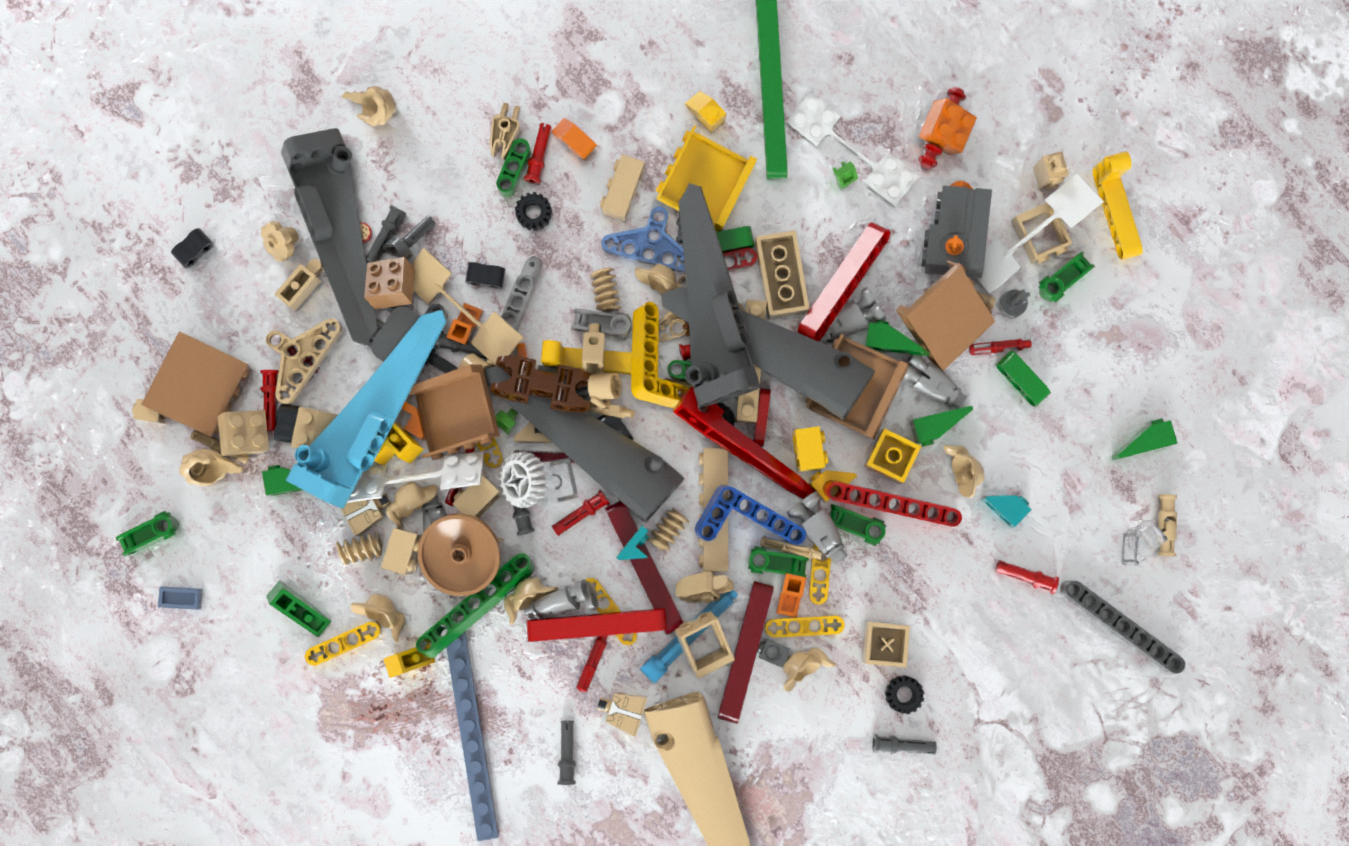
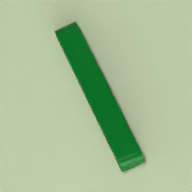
(472, 615)

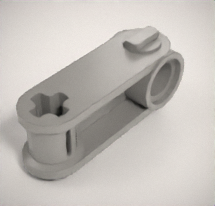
(606, 320)

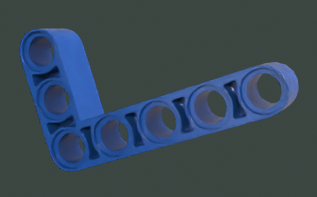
(749, 512)

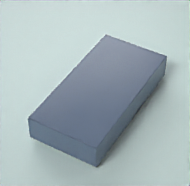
(180, 598)

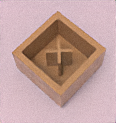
(389, 283)

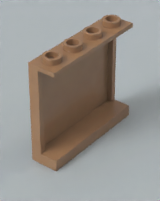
(948, 316)
(195, 384)
(878, 395)
(455, 411)

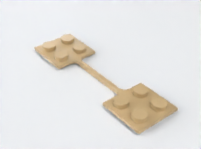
(494, 336)

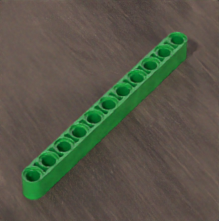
(771, 89)

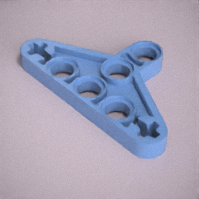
(641, 241)

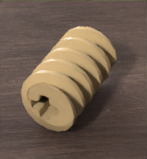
(605, 297)
(667, 530)
(360, 549)

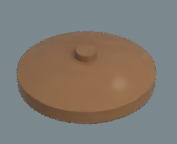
(459, 554)

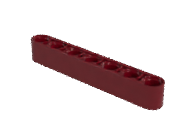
(644, 567)
(745, 652)

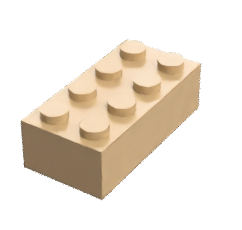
(781, 274)

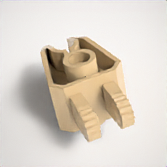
(504, 130)
(703, 587)

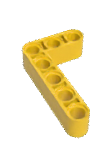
(1116, 206)
(555, 354)
(644, 368)

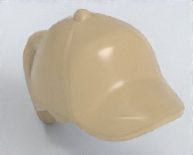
(658, 277)
(966, 469)
(407, 499)
(524, 594)
(383, 611)
(802, 664)

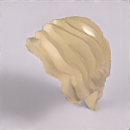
(376, 103)
(206, 467)

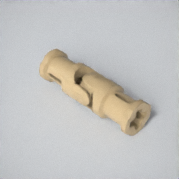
(1167, 510)

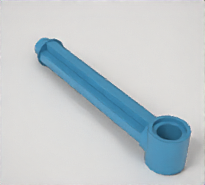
(659, 664)

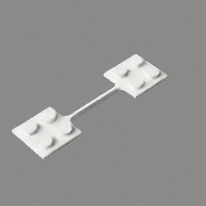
(889, 177)
(1070, 203)
(457, 472)

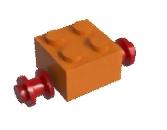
(946, 128)

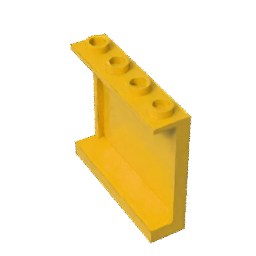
(713, 168)

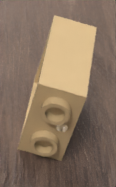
(1057, 225)
(712, 661)

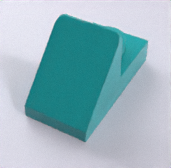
(630, 551)

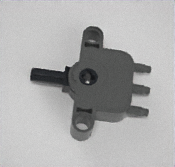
(396, 328)

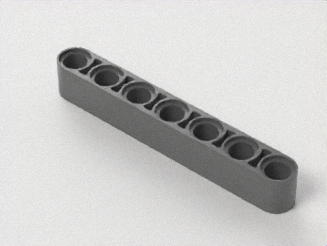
(1131, 631)

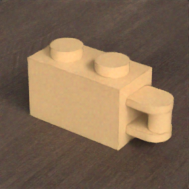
(1051, 171)
(300, 284)

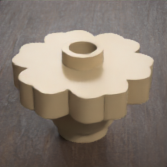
(279, 240)

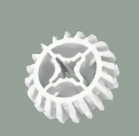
(523, 479)

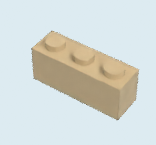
(622, 187)

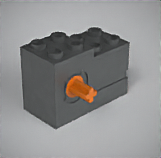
(958, 230)

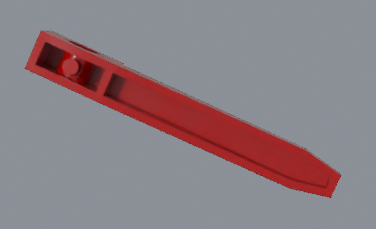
(711, 424)

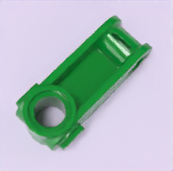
(1065, 277)
(857, 524)
(148, 533)
(777, 562)

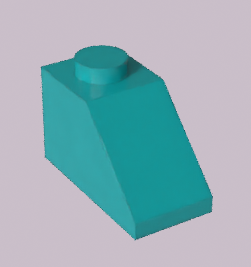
(1009, 508)

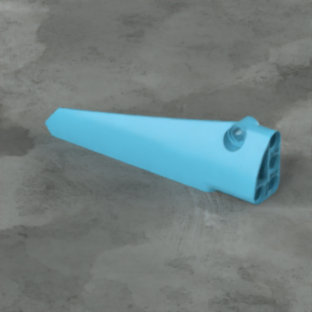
(353, 439)

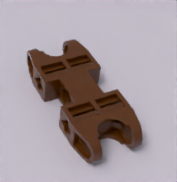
(542, 384)

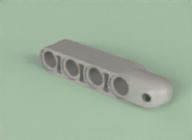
(528, 273)

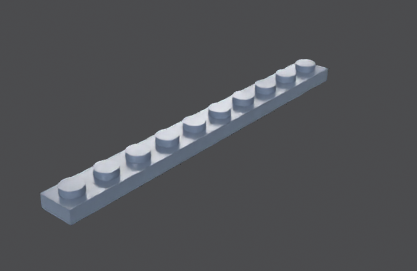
(472, 739)

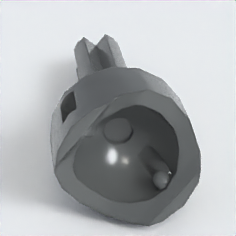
(400, 247)
(1013, 303)

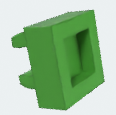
(845, 174)
(506, 420)

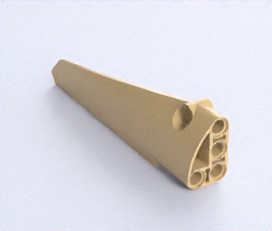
(698, 767)

